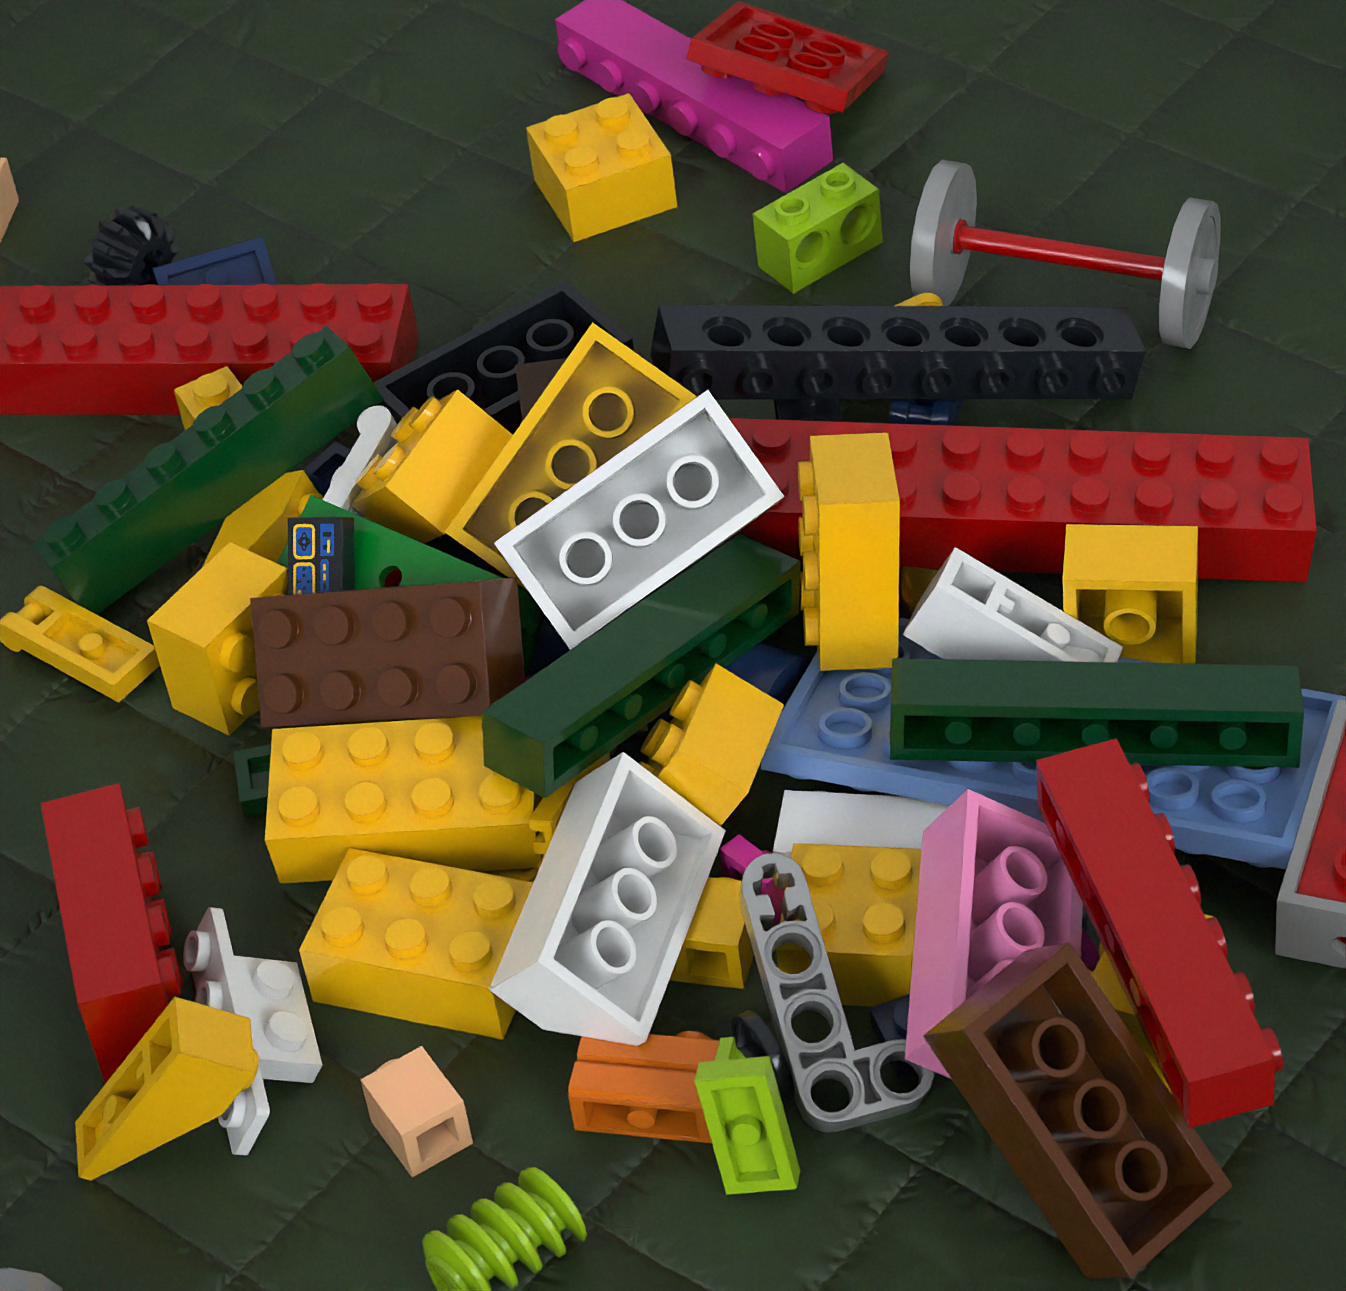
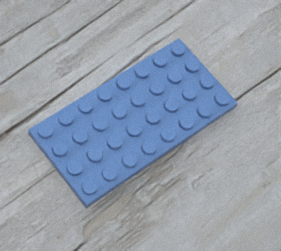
(840, 735)

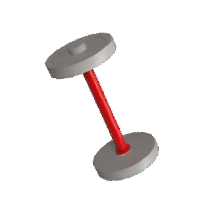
(947, 235)

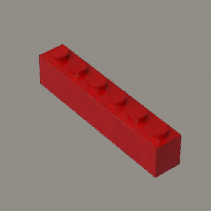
(1156, 935)

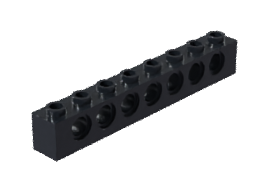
(898, 352)

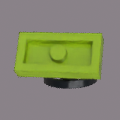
(747, 1109)

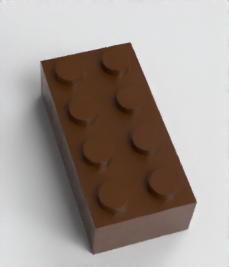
(387, 652)
(1078, 1111)

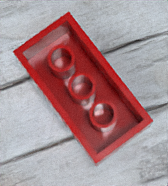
(111, 920)

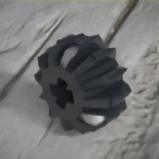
(130, 248)

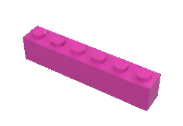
(641, 56)

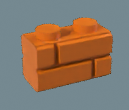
(641, 1087)

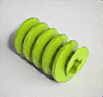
(502, 1234)

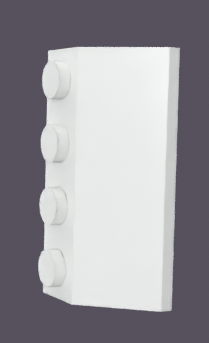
(609, 907)

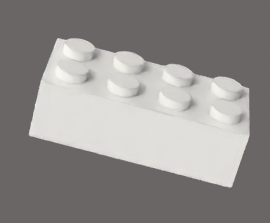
(639, 520)

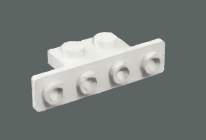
(278, 1012)

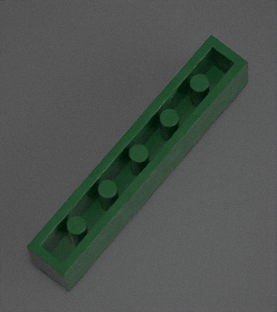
(208, 471)
(639, 664)
(1054, 707)

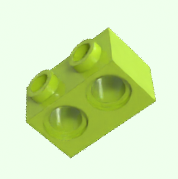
(818, 227)

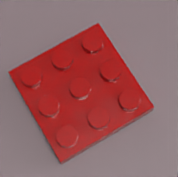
(787, 57)

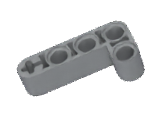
(817, 992)

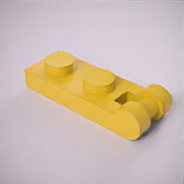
(79, 643)

